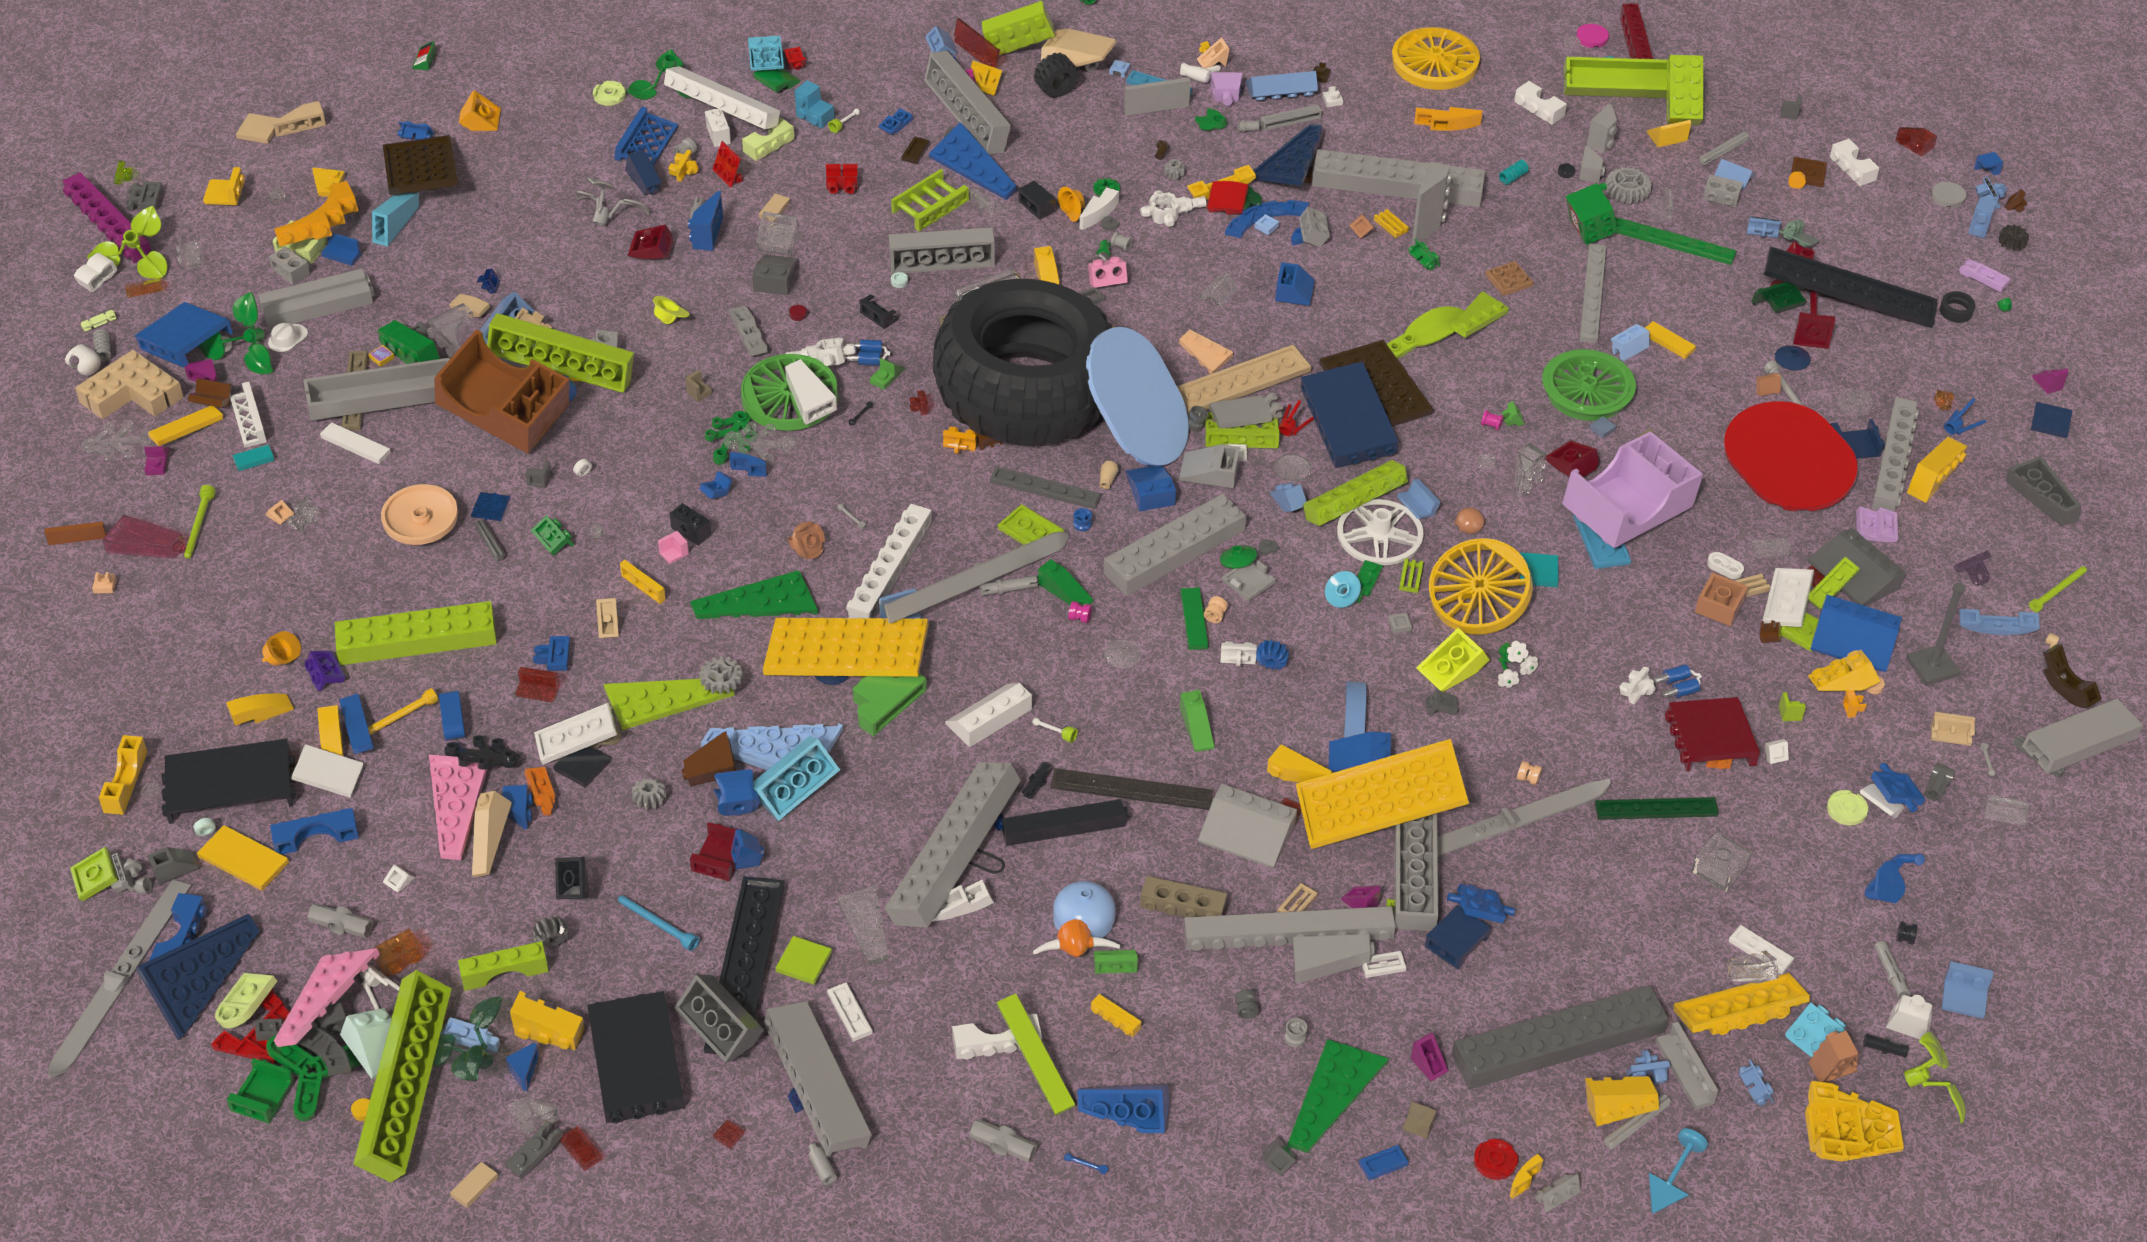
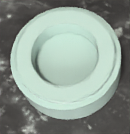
(899, 280)
(204, 826)

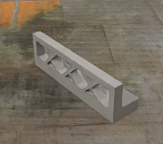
(1683, 1063)

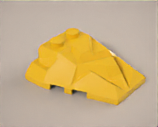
(1848, 1127)

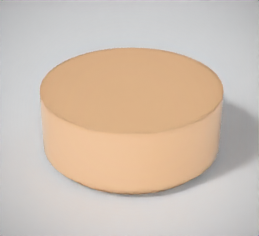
(1877, 688)

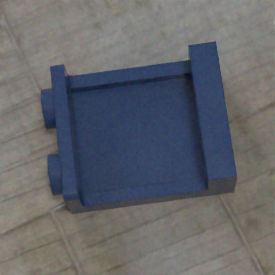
(1456, 936)

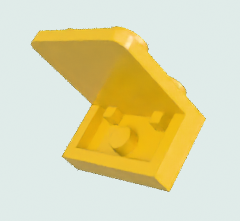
(225, 191)

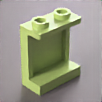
(307, 249)

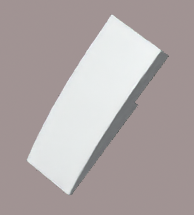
(1099, 208)
(964, 901)

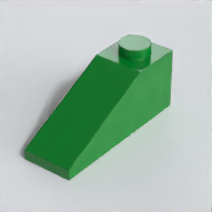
(1062, 584)

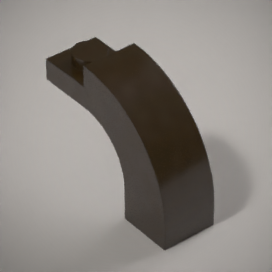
(2066, 682)

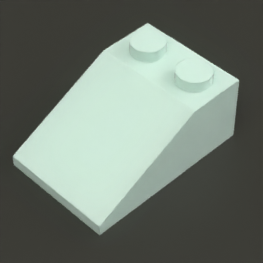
(366, 1037)

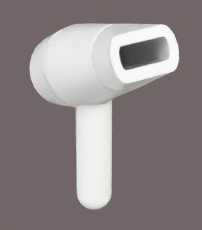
(1198, 73)

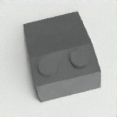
(774, 274)

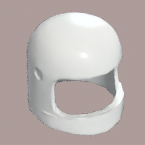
(89, 360)

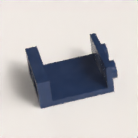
(1863, 442)

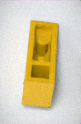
(1045, 264)
(1293, 766)

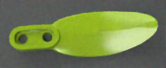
(1426, 329)

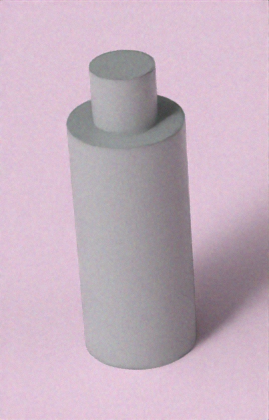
(821, 1164)

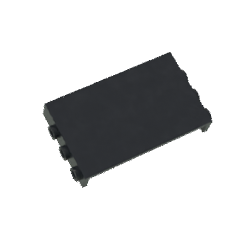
(227, 776)
(635, 1057)

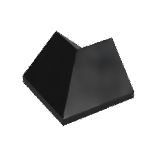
(571, 878)

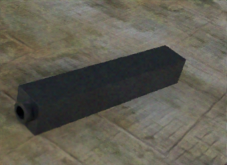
(1064, 822)

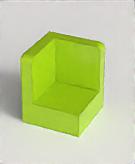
(1791, 709)

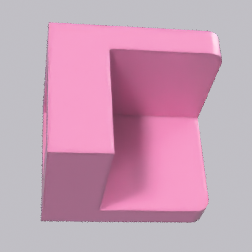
(673, 547)

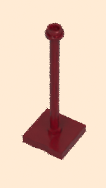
(1814, 329)

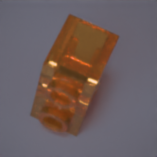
(399, 952)

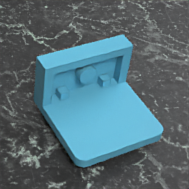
(1812, 1028)

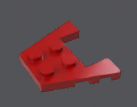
(249, 1046)

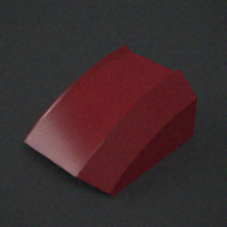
(651, 243)
(1574, 456)

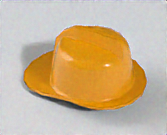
(1071, 202)
(281, 648)

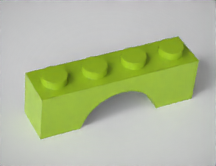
(479, 969)

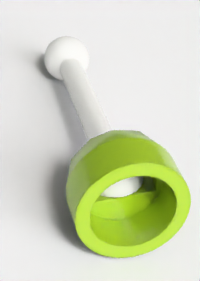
(838, 123)
(1068, 733)

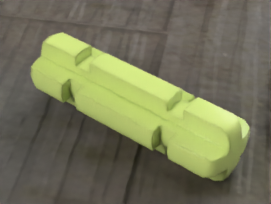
(98, 320)

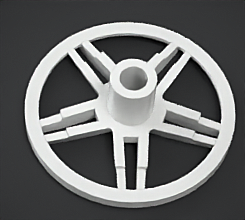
(1381, 530)

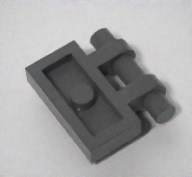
(148, 197)

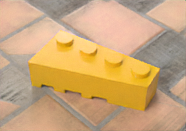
(1936, 468)

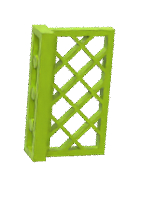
(1249, 434)

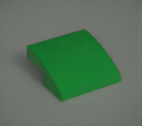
(776, 79)

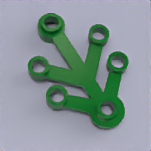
(739, 420)

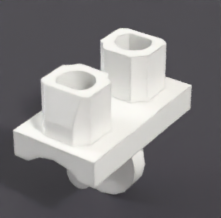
(1238, 653)
(1639, 685)

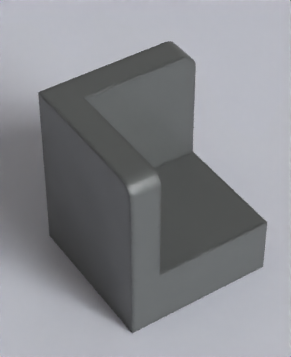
(1791, 109)
(539, 477)
(1278, 1156)

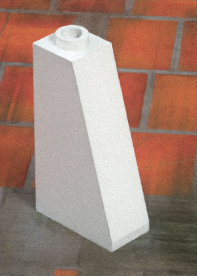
(809, 393)

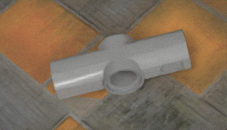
(340, 920)
(1003, 1140)

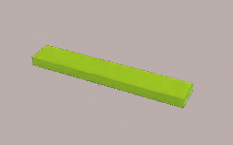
(1035, 1054)

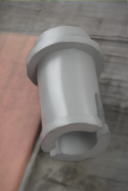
(1248, 126)

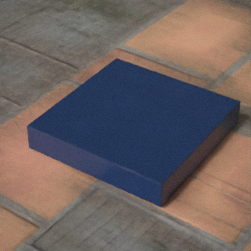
(2051, 419)

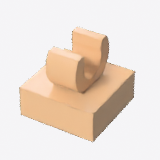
(104, 583)

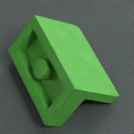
(1115, 961)

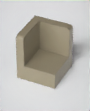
(695, 386)
(1419, 1120)

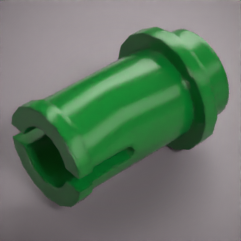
(1104, 247)

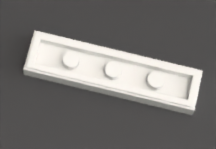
(355, 443)

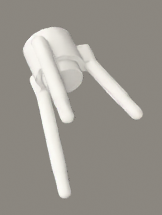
(373, 978)

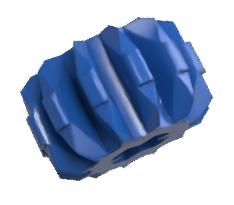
(1272, 654)

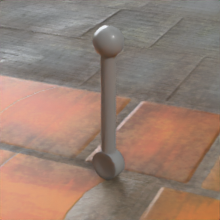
(861, 525)
(1984, 747)

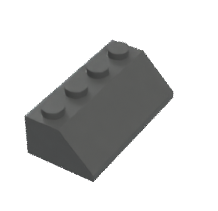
(718, 1017)

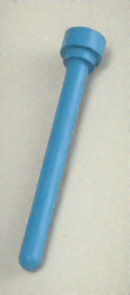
(688, 940)

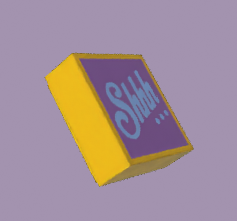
(381, 355)

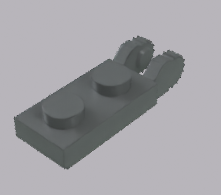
(534, 1150)

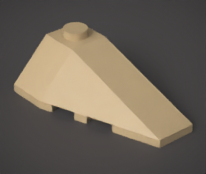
(488, 827)

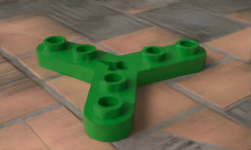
(308, 1084)

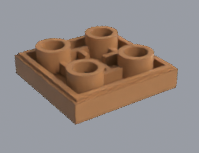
(1509, 278)

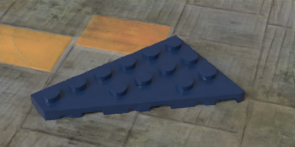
(1293, 159)
(191, 973)

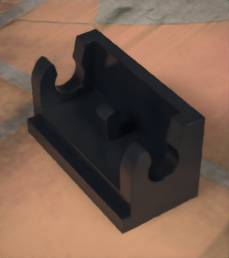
(877, 313)

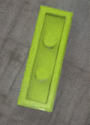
(1833, 582)

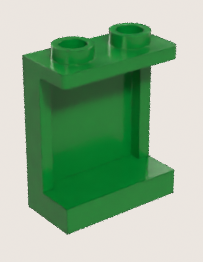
(262, 1091)

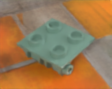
(1794, 231)

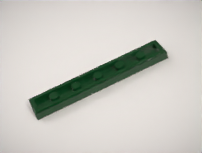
(1656, 808)

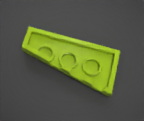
(1479, 314)

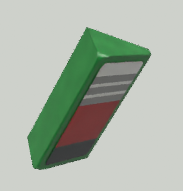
(425, 56)

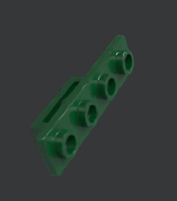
(1780, 296)

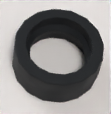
(1955, 315)

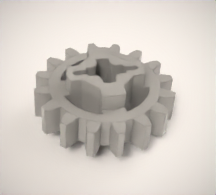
(720, 675)

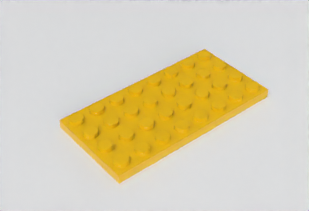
(845, 647)
(1381, 793)

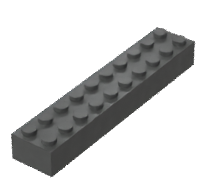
(1559, 1037)

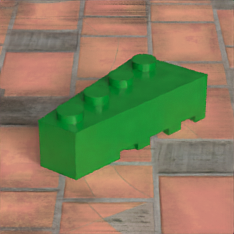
(407, 343)

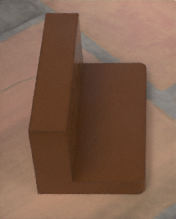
(211, 393)

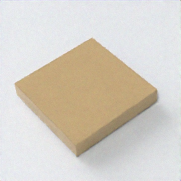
(257, 128)

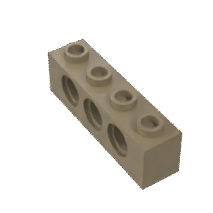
(1181, 899)

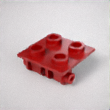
(727, 164)

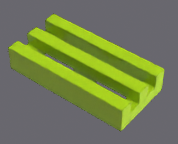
(1413, 564)

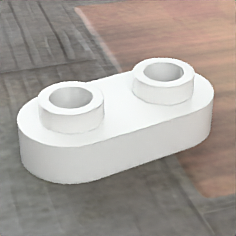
(1725, 565)

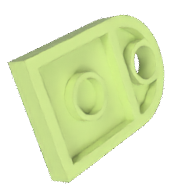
(244, 999)

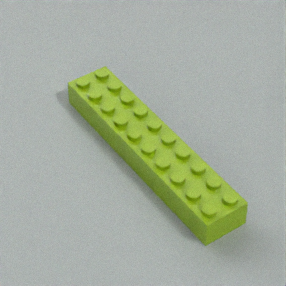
(402, 1077)

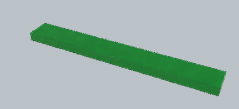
(1675, 241)

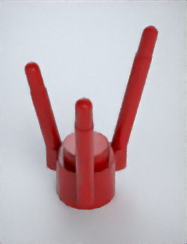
(1288, 425)

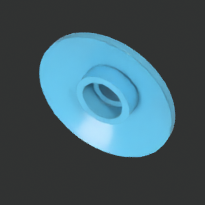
(1336, 586)

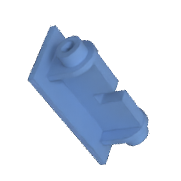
(1761, 1091)

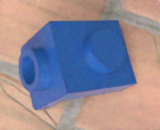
(718, 487)

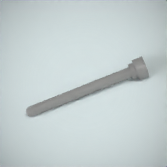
(1773, 367)

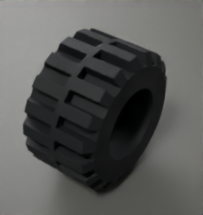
(1056, 75)

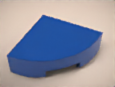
(1296, 237)

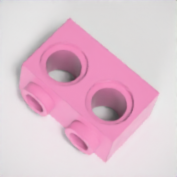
(1107, 276)

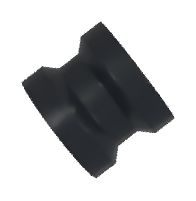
(1906, 932)

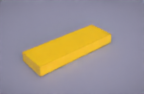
(1670, 340)
(642, 581)

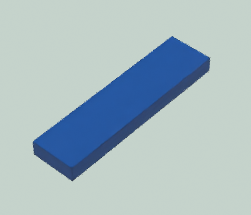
(356, 723)

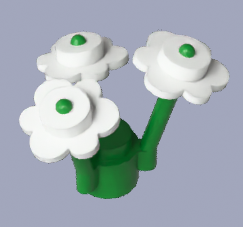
(1513, 653)

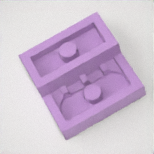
(1877, 525)

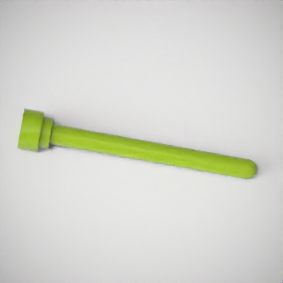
(206, 494)

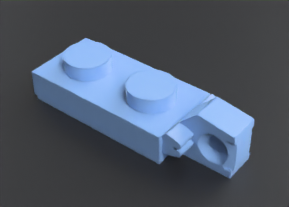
(466, 1035)

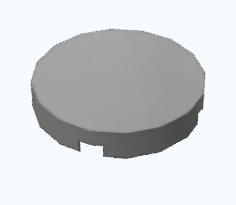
(1948, 194)

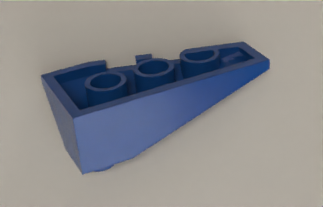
(1135, 1105)

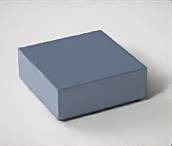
(1602, 427)

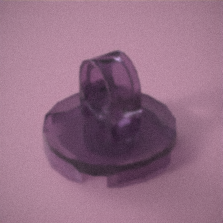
(1973, 566)

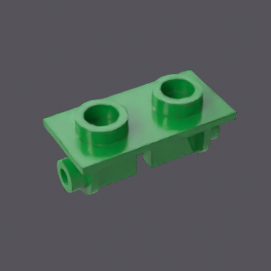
(1429, 258)

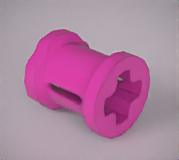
(1492, 420)

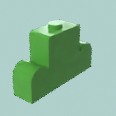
(884, 698)

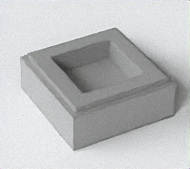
(1400, 623)

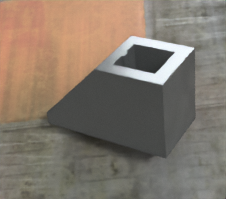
(171, 863)

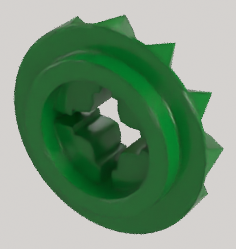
(1099, 186)

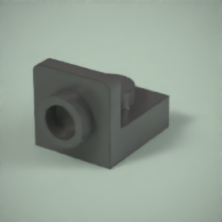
(1441, 701)

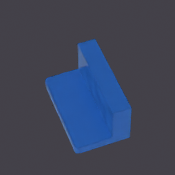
(342, 249)

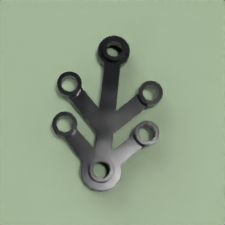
(507, 758)

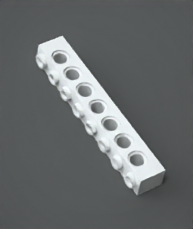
(890, 562)

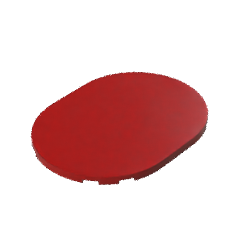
(1790, 456)

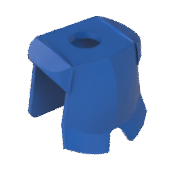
(736, 793)

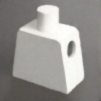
(1911, 1016)

